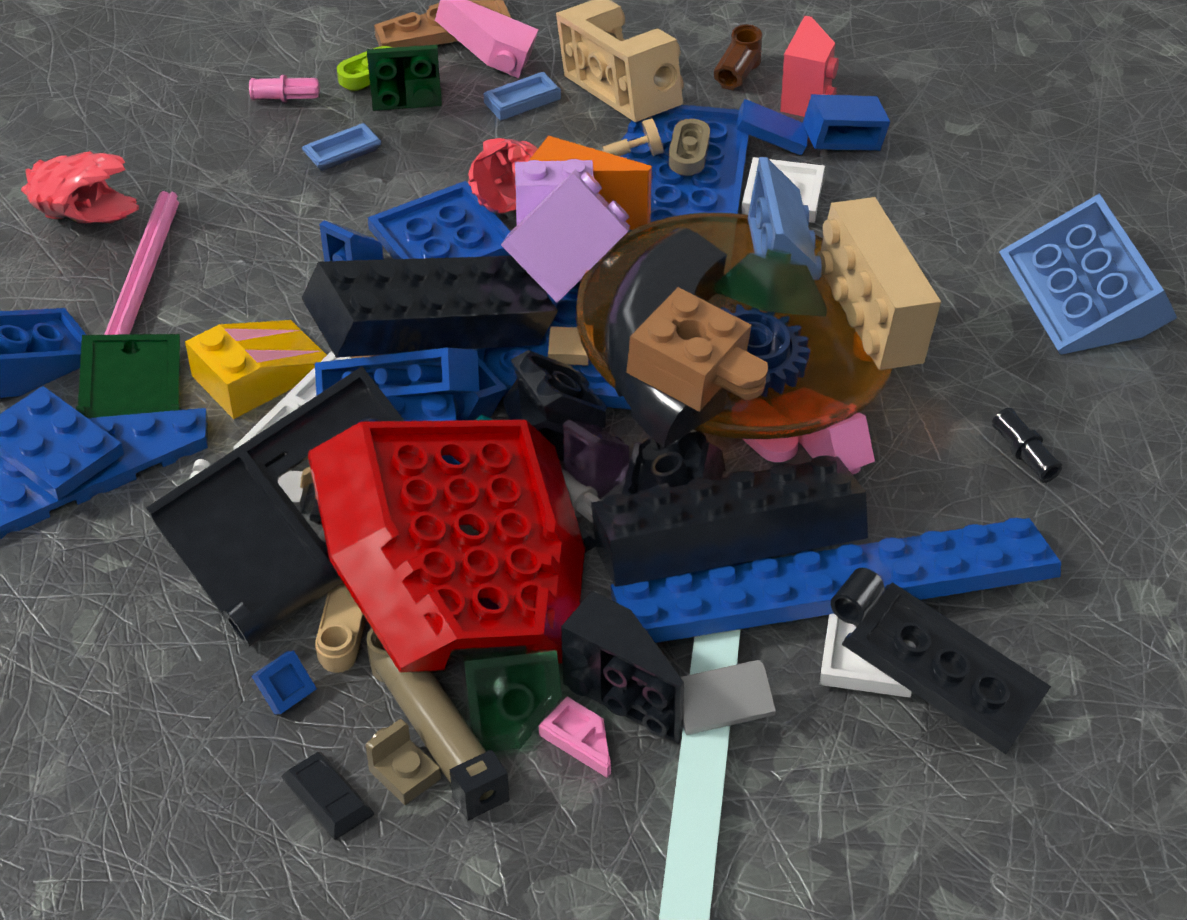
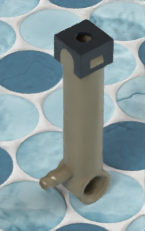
(475, 775)

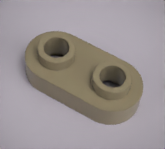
(689, 147)

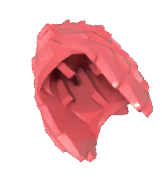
(494, 173)
(78, 188)

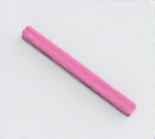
(143, 264)

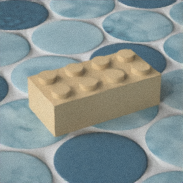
(878, 283)

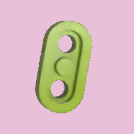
(354, 71)

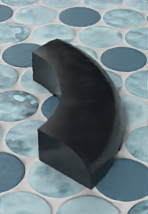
(673, 261)

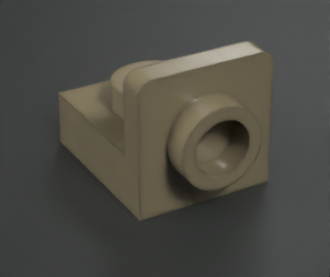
(400, 763)

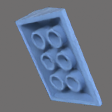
(1088, 280)

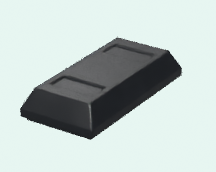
(327, 795)

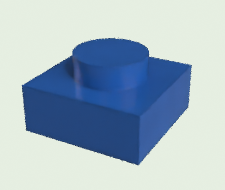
(284, 682)

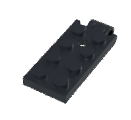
(948, 664)

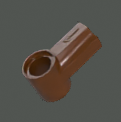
(740, 57)

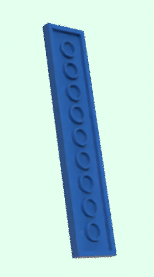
(805, 582)

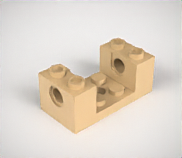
(631, 74)

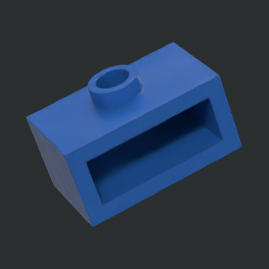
(846, 122)

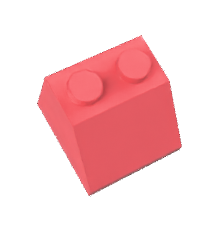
(807, 67)

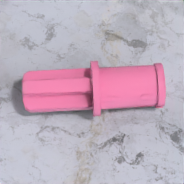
(284, 88)

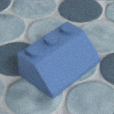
(780, 218)

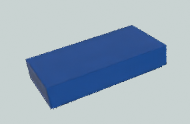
(772, 127)

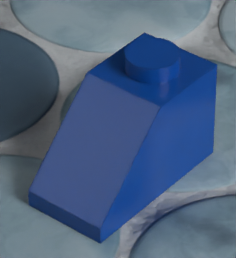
(347, 244)

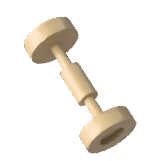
(651, 137)

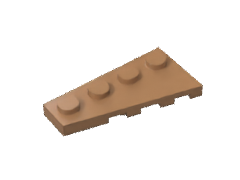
(423, 29)

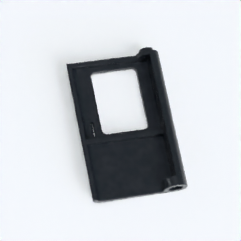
(244, 531)

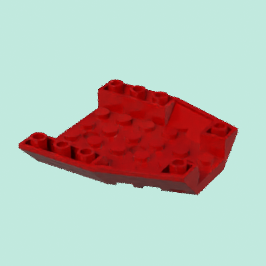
(398, 544)

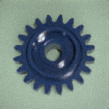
(777, 345)

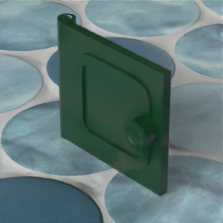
(129, 374)

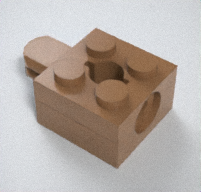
(694, 351)

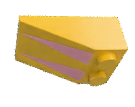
(251, 362)

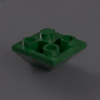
(404, 77)

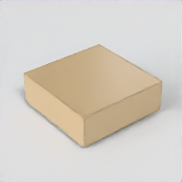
(566, 346)

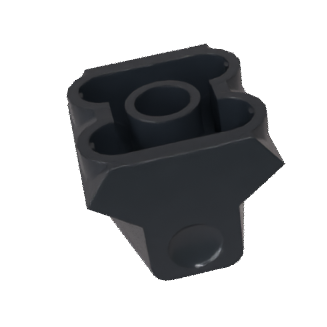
(549, 395)

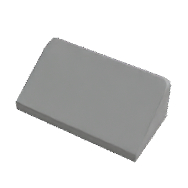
(726, 697)

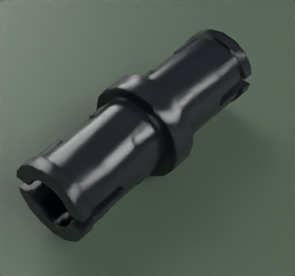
(1027, 445)

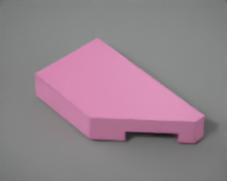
(578, 734)

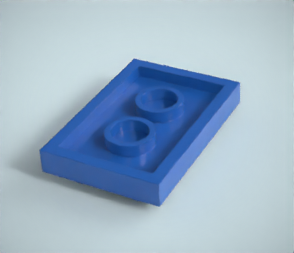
(54, 443)

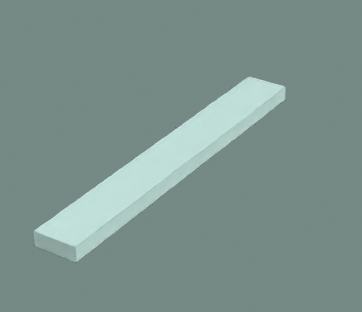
(698, 799)

